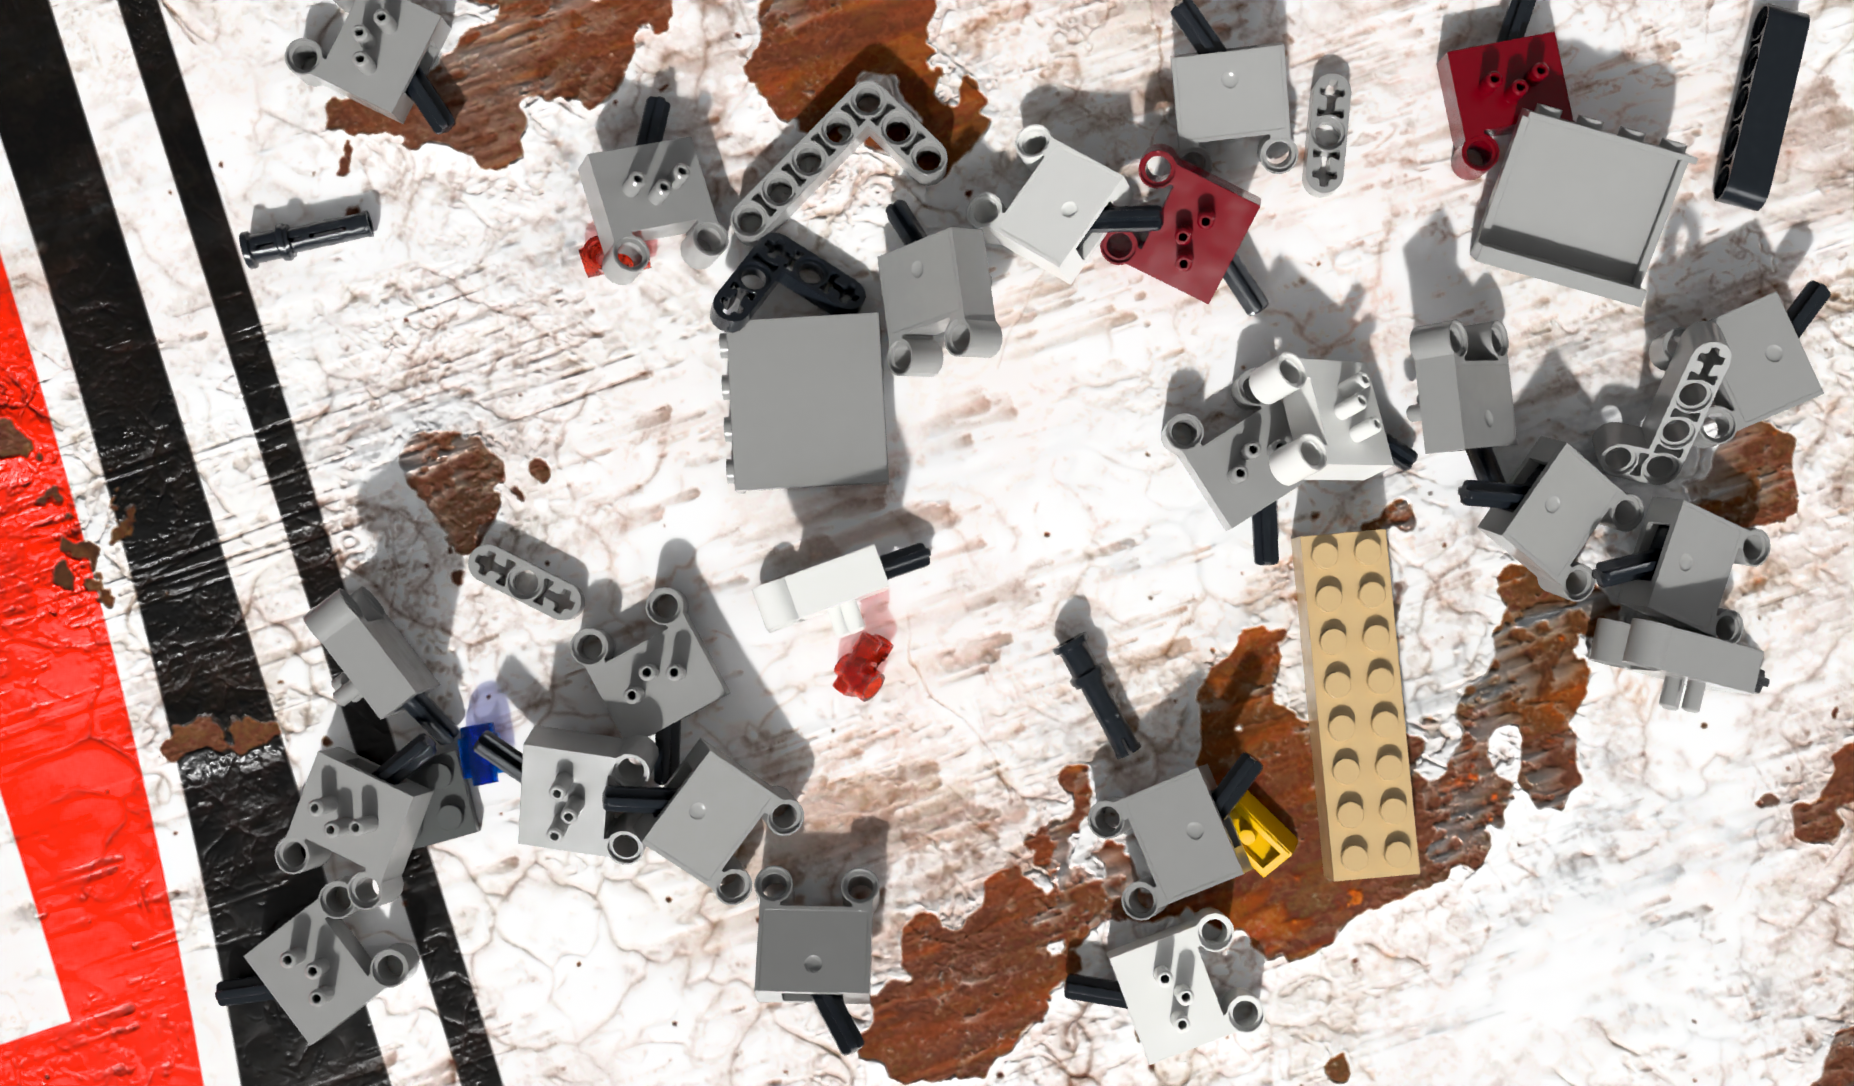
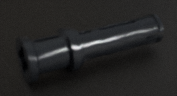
(284, 237)
(1089, 678)

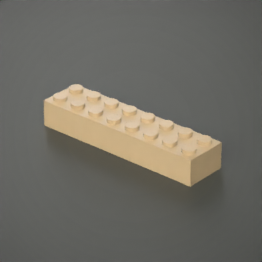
(1355, 705)

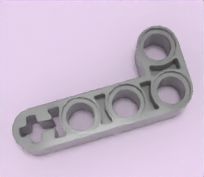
(1699, 359)

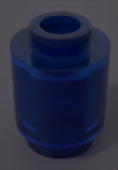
(473, 764)

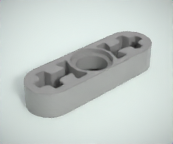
(1318, 104)
(504, 559)

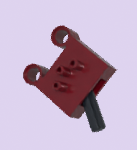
(1493, 82)
(1199, 233)

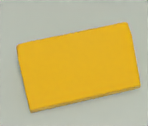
(1262, 835)

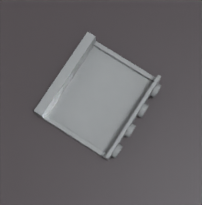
(1580, 204)
(805, 403)

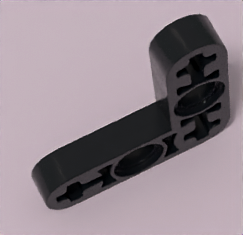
(775, 271)

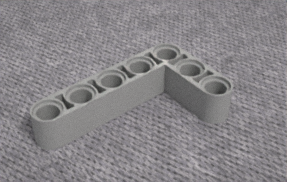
(834, 154)

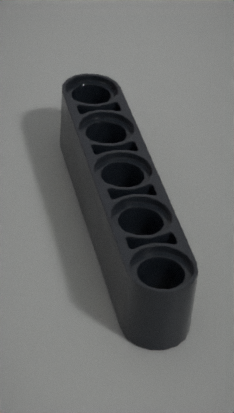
(1761, 107)

